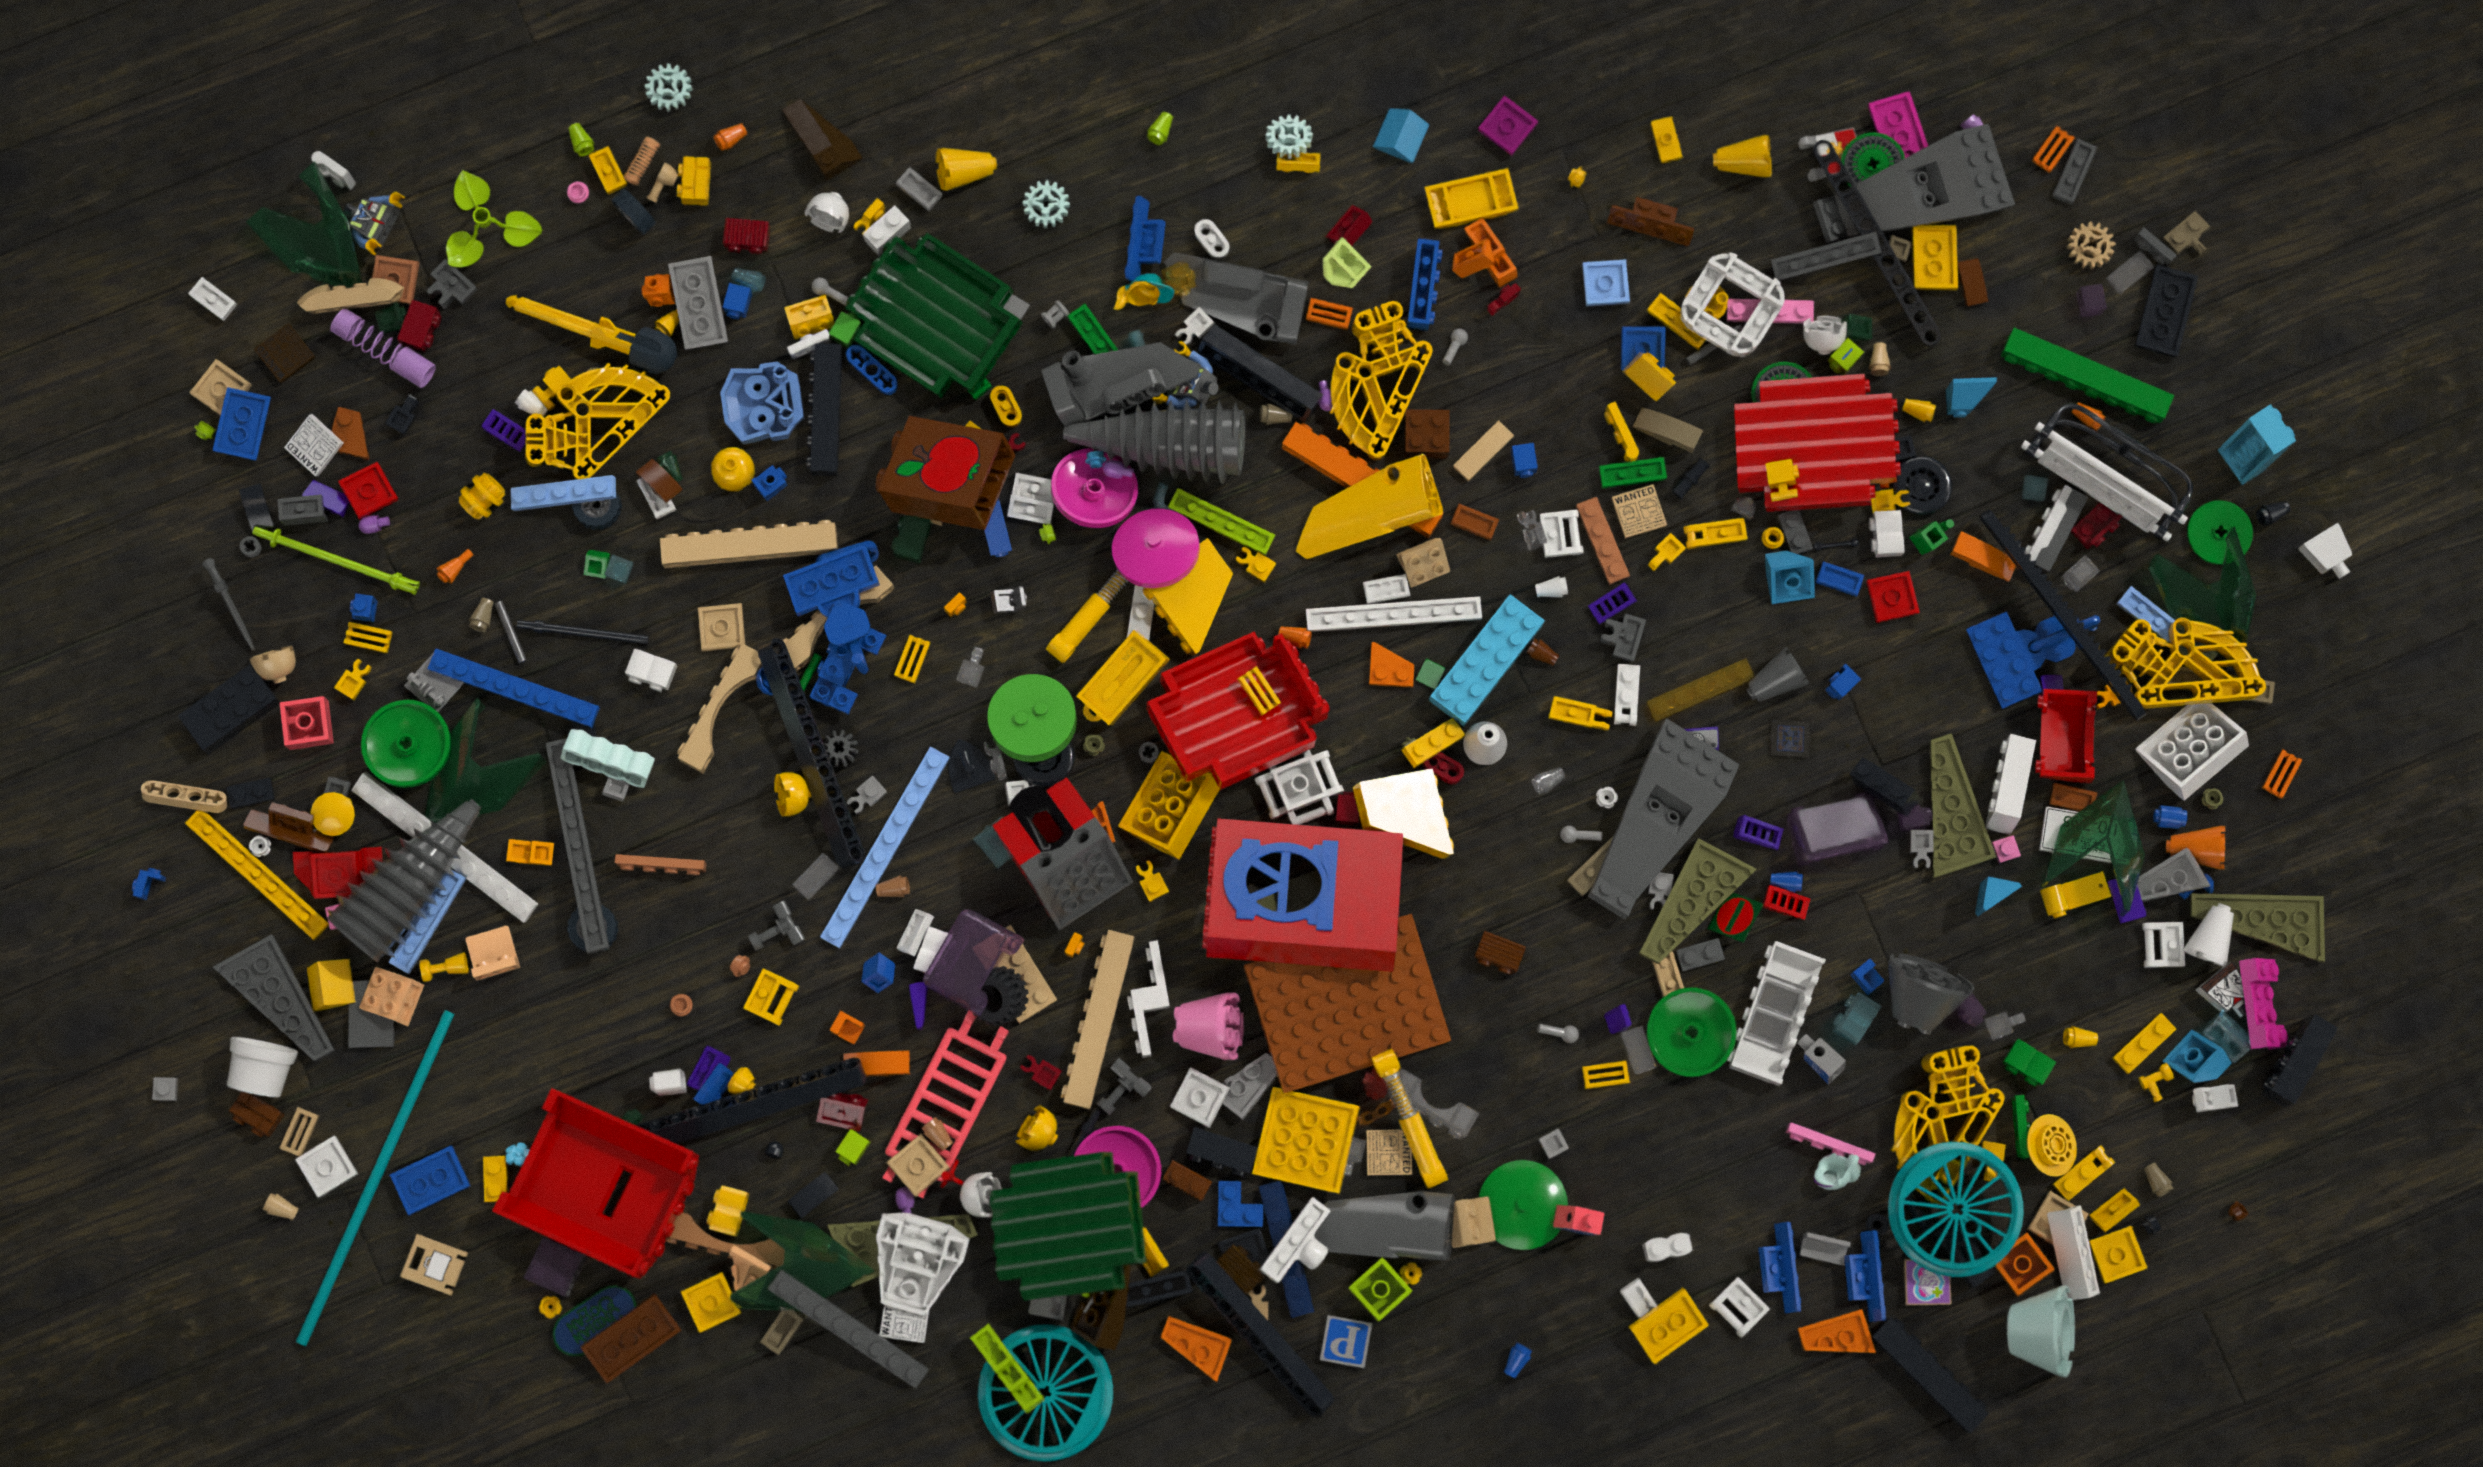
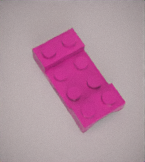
(2258, 997)

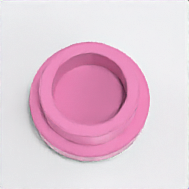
(578, 192)

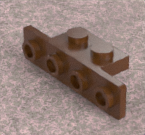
(1651, 219)
(289, 826)

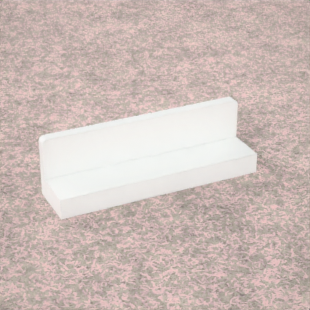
(2073, 1252)

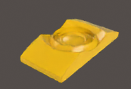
(1471, 199)

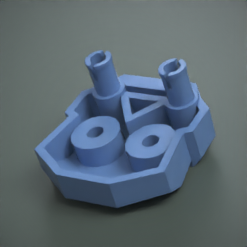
(745, 406)

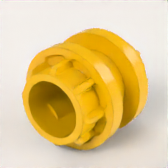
(481, 496)

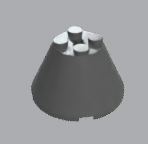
(1924, 992)

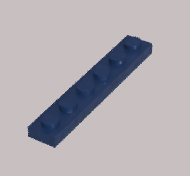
(1279, 1222)

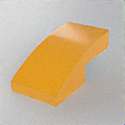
(530, 852)

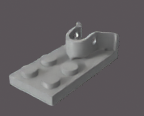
(698, 302)

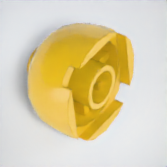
(732, 469)
(792, 793)
(1038, 1130)

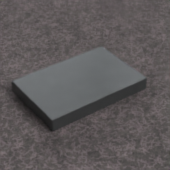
(367, 1028)

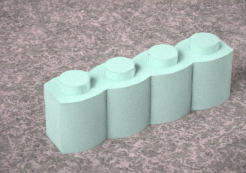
(607, 758)

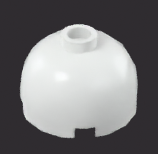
(828, 211)
(1824, 334)
(976, 1194)

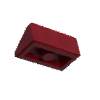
(1350, 226)

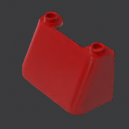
(2067, 735)

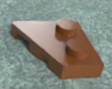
(350, 431)

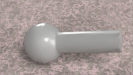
(820, 286)
(1458, 338)
(1570, 834)
(1569, 1033)

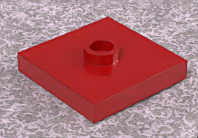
(368, 490)
(1892, 597)

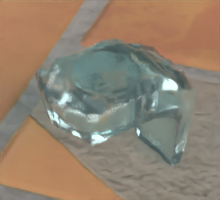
(1158, 499)

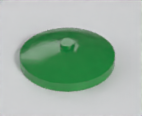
(406, 743)
(1692, 1032)
(1523, 1203)

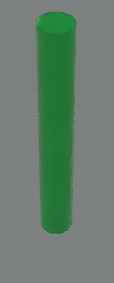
(810, 670)

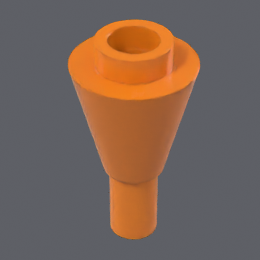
(450, 570)

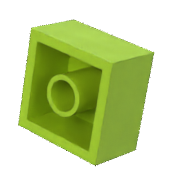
(1380, 1289)

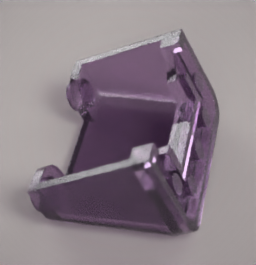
(1836, 829)
(968, 959)

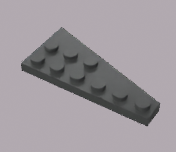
(272, 987)

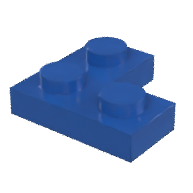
(1232, 1212)

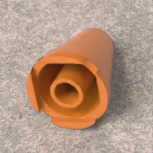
(2205, 845)

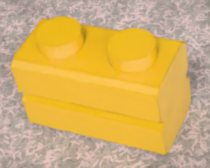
(695, 180)

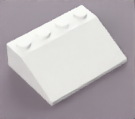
(2193, 747)

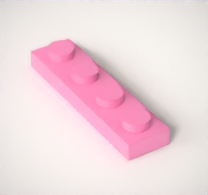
(1791, 312)
(1820, 1141)

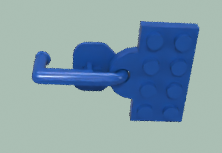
(835, 590)
(2010, 662)

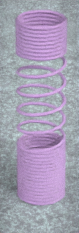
(406, 363)

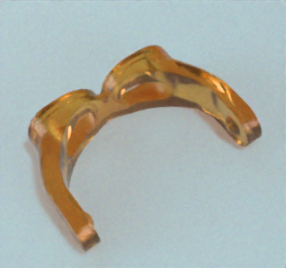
(1389, 1105)

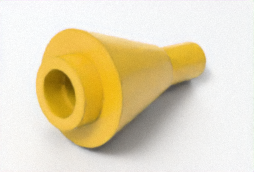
(667, 323)

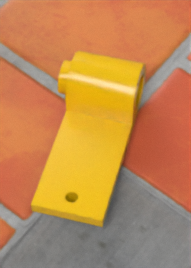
(2074, 894)

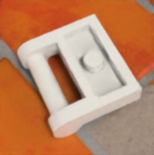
(330, 168)
(1555, 536)
(2170, 944)
(1745, 1301)

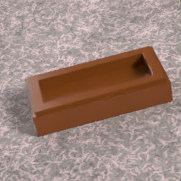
(1474, 522)
(2071, 797)

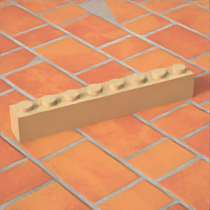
(748, 544)
(1098, 1020)

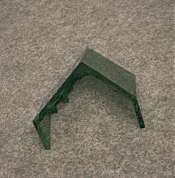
(319, 249)
(2221, 603)
(465, 780)
(2103, 826)
(808, 1257)

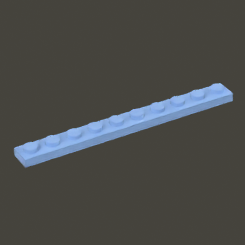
(885, 847)

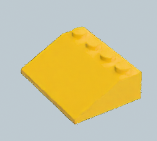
(1169, 807)

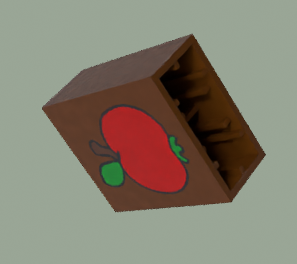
(945, 472)

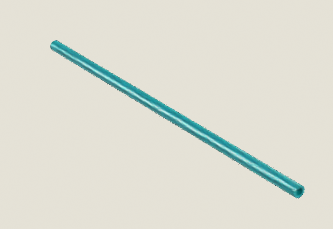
(375, 1178)

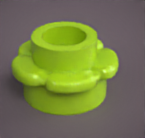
(204, 430)
(1047, 533)

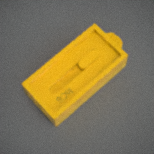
(1122, 679)

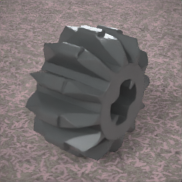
(847, 745)

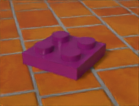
(1508, 125)

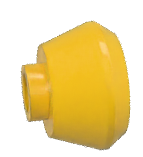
(741, 1081)

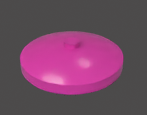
(1089, 495)
(1155, 548)
(1130, 1153)

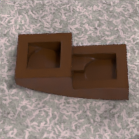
(1972, 281)
(659, 480)

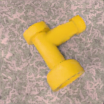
(2150, 1081)

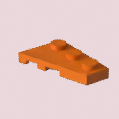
(1838, 1334)
(1198, 1345)

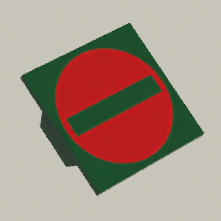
(1735, 917)

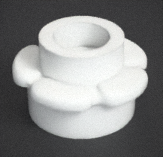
(1607, 791)
(255, 842)

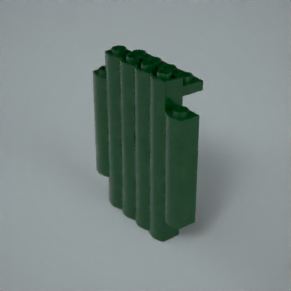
(933, 315)
(1067, 1226)

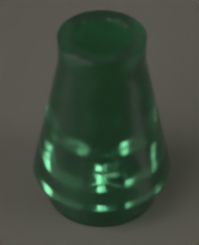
(670, 464)

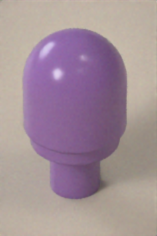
(1325, 402)
(1116, 469)
(373, 524)
(904, 1199)

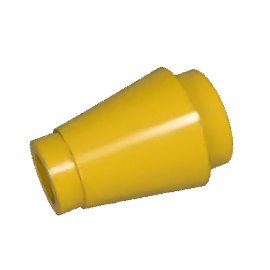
(1920, 409)
(2078, 1037)

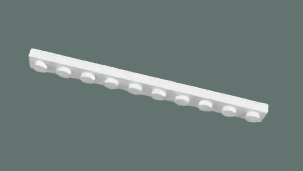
(468, 866)

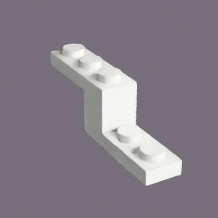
(1148, 999)

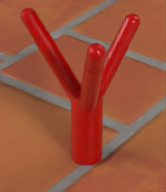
(950, 1176)

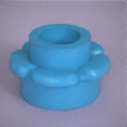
(1095, 459)

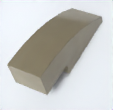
(1668, 429)
(783, 1330)

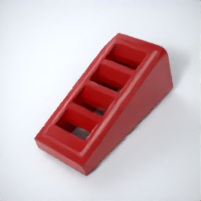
(1771, 890)

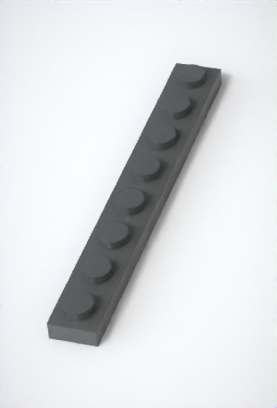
(848, 1328)

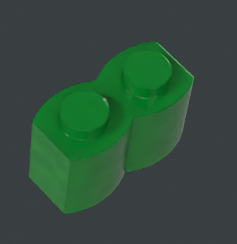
(2029, 1063)

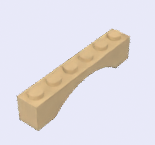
(803, 642)
(699, 749)

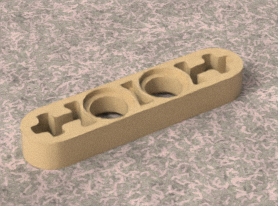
(182, 799)

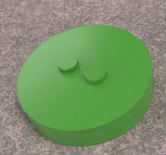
(1032, 718)

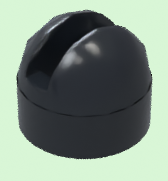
(774, 1150)

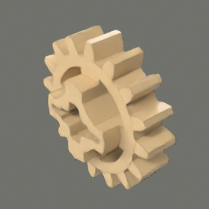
(2088, 236)

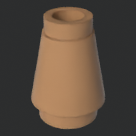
(894, 887)
(937, 1133)

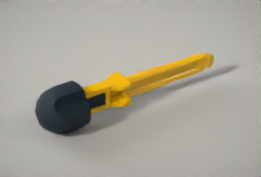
(647, 349)

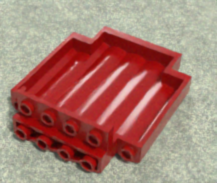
(1828, 431)
(1216, 725)

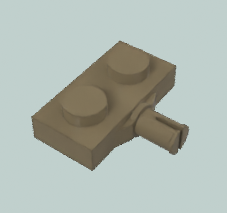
(2187, 234)

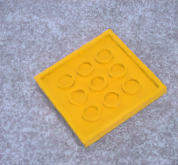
(1306, 1140)

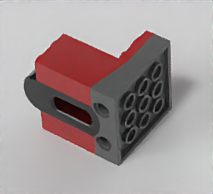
(1062, 851)

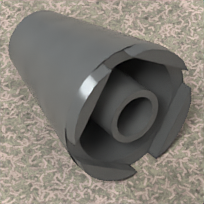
(1777, 677)

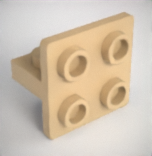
(1424, 562)
(1472, 1222)

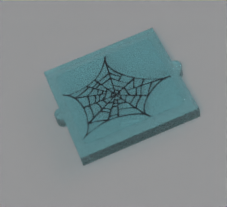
(992, 845)

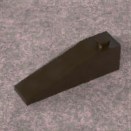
(824, 142)
(1102, 1316)

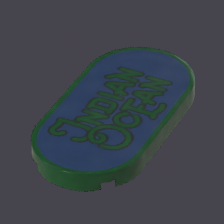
(591, 1318)

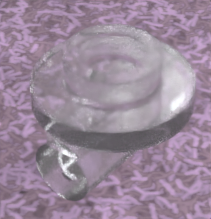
(1744, 507)

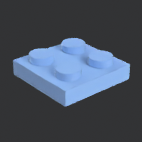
(1605, 282)

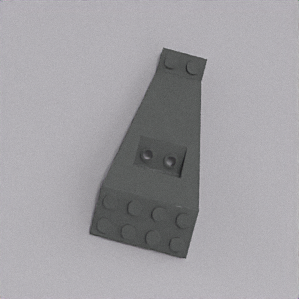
(1956, 175)
(1682, 783)

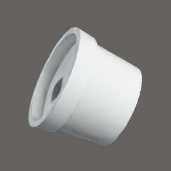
(259, 1066)

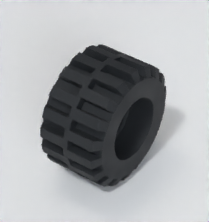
(1012, 993)

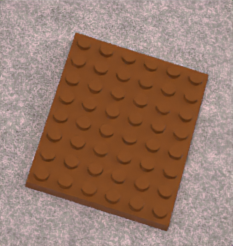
(1337, 1018)

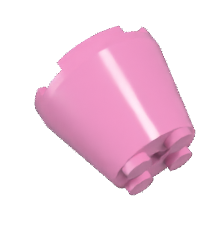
(1211, 1026)

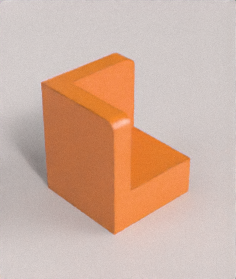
(847, 1027)

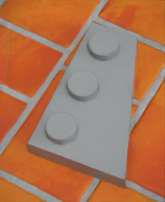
(2172, 877)
(1249, 1085)

